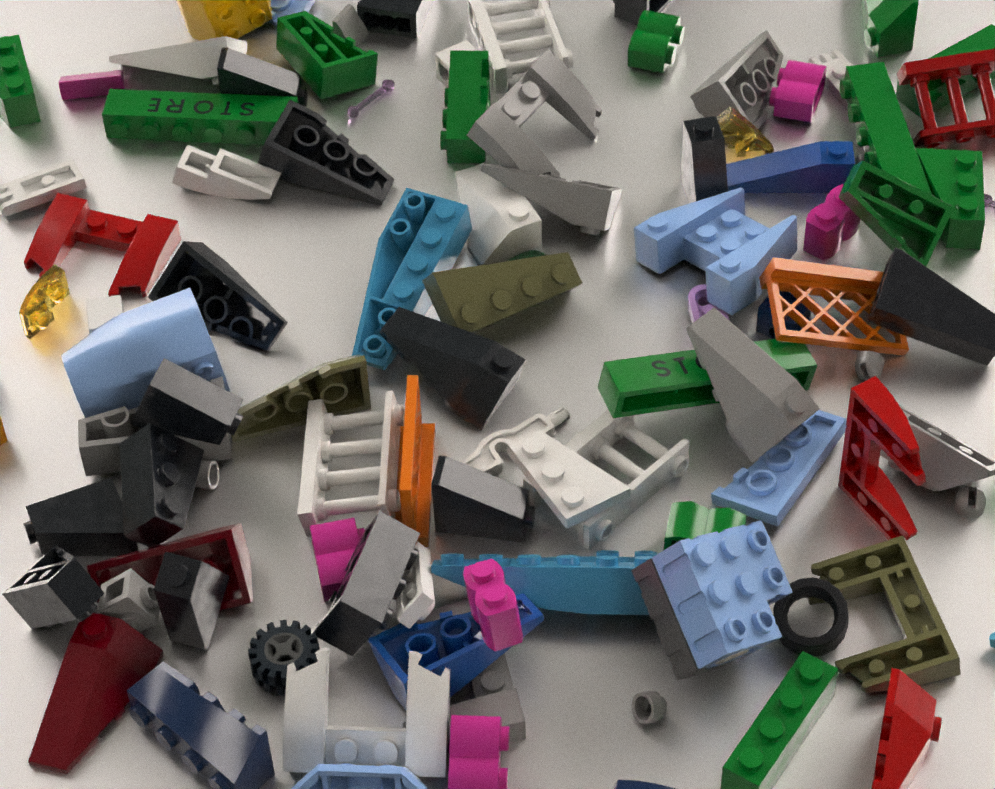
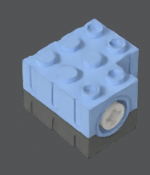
(714, 597)

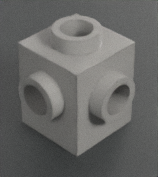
(131, 600)

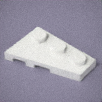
(566, 480)

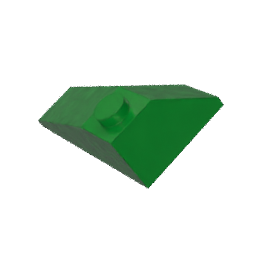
(889, 25)

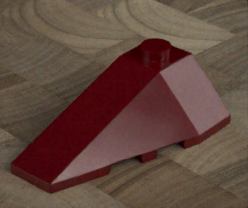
(91, 689)

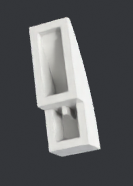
(224, 175)

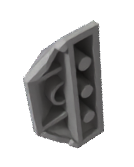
(945, 458)

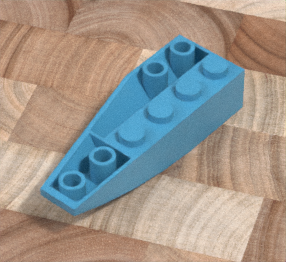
(418, 240)
(564, 582)

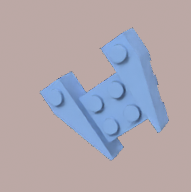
(719, 241)

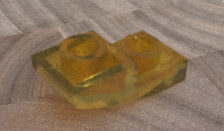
(37, 306)

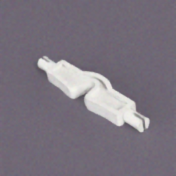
(486, 454)

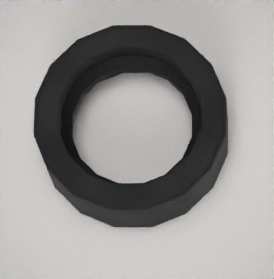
(815, 645)

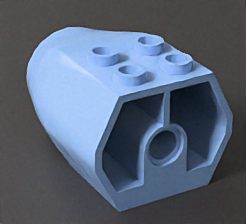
(123, 354)

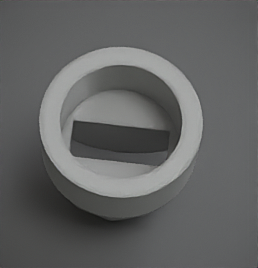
(869, 364)
(208, 475)
(970, 511)
(648, 702)

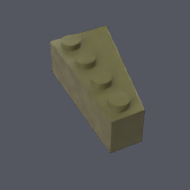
(496, 291)

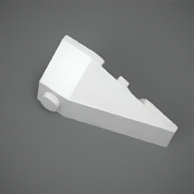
(189, 59)
(499, 216)

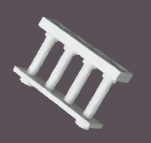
(488, 31)
(596, 443)
(319, 451)

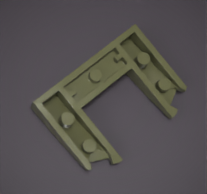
(889, 568)

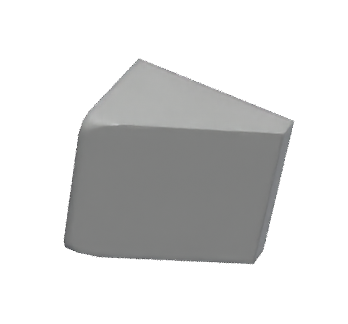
(350, 24)

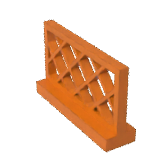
(832, 284)
(415, 465)

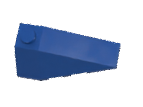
(800, 169)
(445, 642)

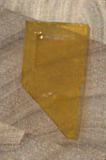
(742, 134)

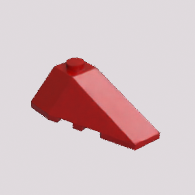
(905, 732)

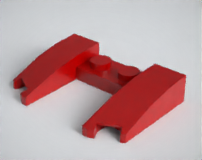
(70, 220)
(872, 425)

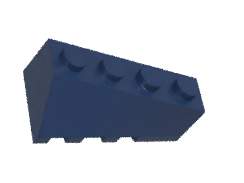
(201, 730)

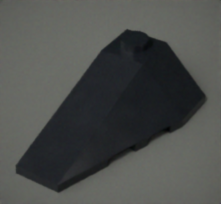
(222, 295)
(462, 366)

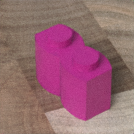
(798, 90)
(829, 226)
(333, 548)
(493, 604)
(476, 752)

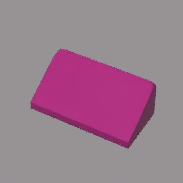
(90, 84)

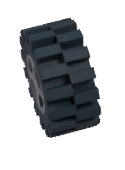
(281, 644)

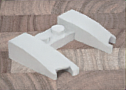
(419, 746)

